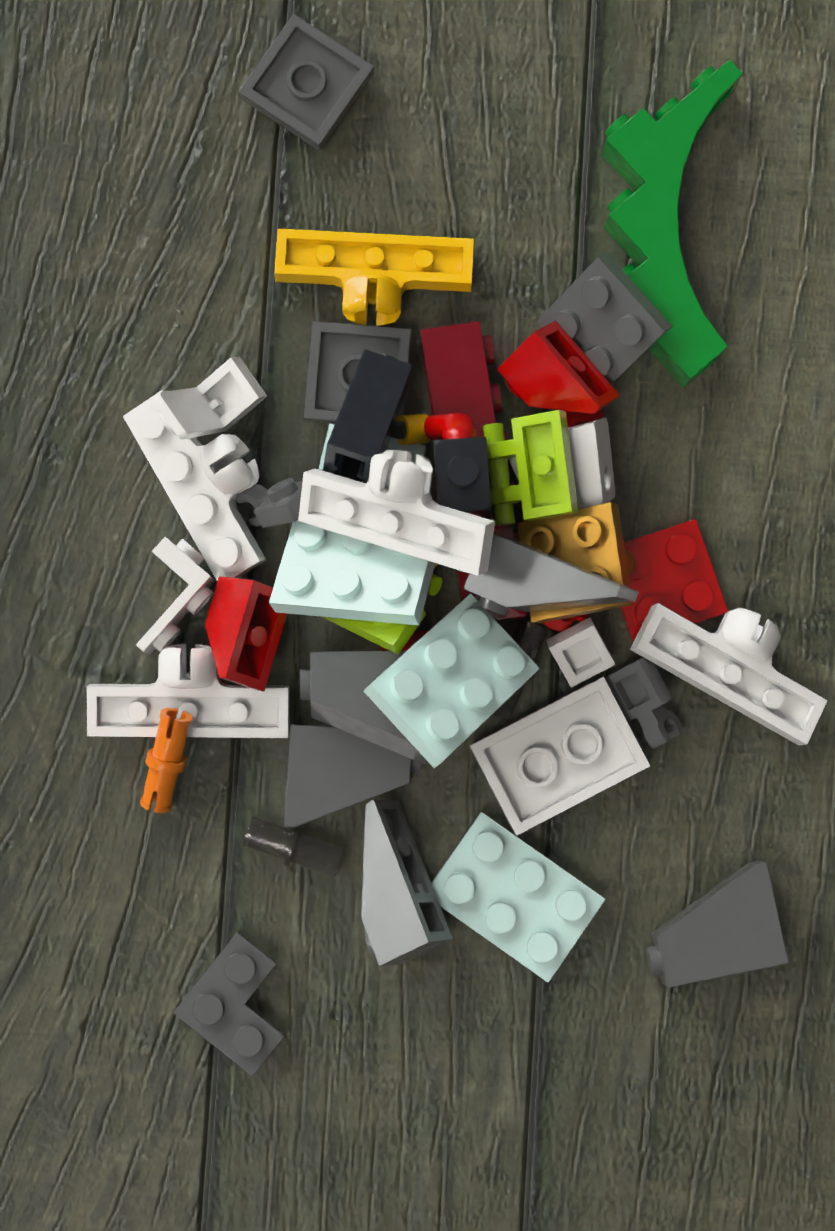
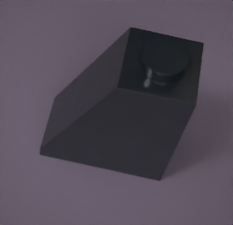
(367, 415)

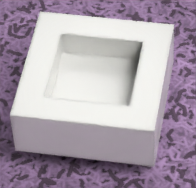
(580, 652)

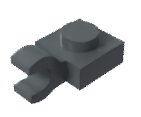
(273, 506)
(641, 696)

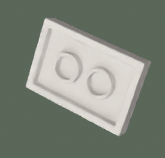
(559, 756)

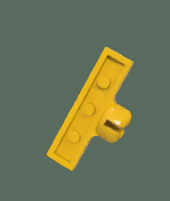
(373, 267)

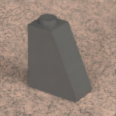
(338, 699)
(337, 771)
(721, 932)

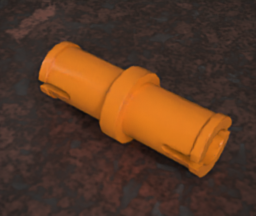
(166, 760)

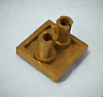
(586, 540)

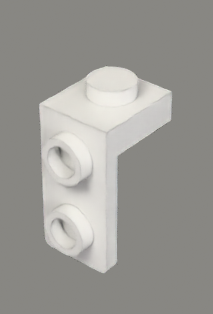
(212, 404)
(183, 561)

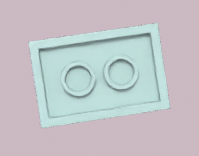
(349, 579)
(451, 680)
(515, 897)

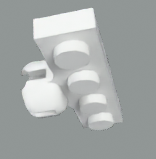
(203, 488)
(397, 513)
(732, 667)
(216, 707)

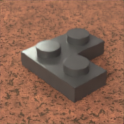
(220, 1008)

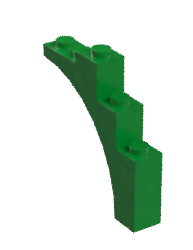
(646, 222)

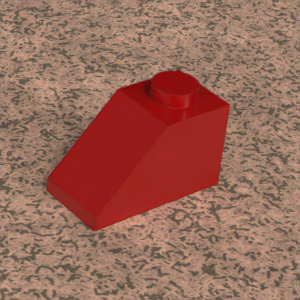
(556, 374)
(243, 631)

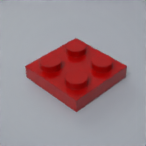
(674, 572)

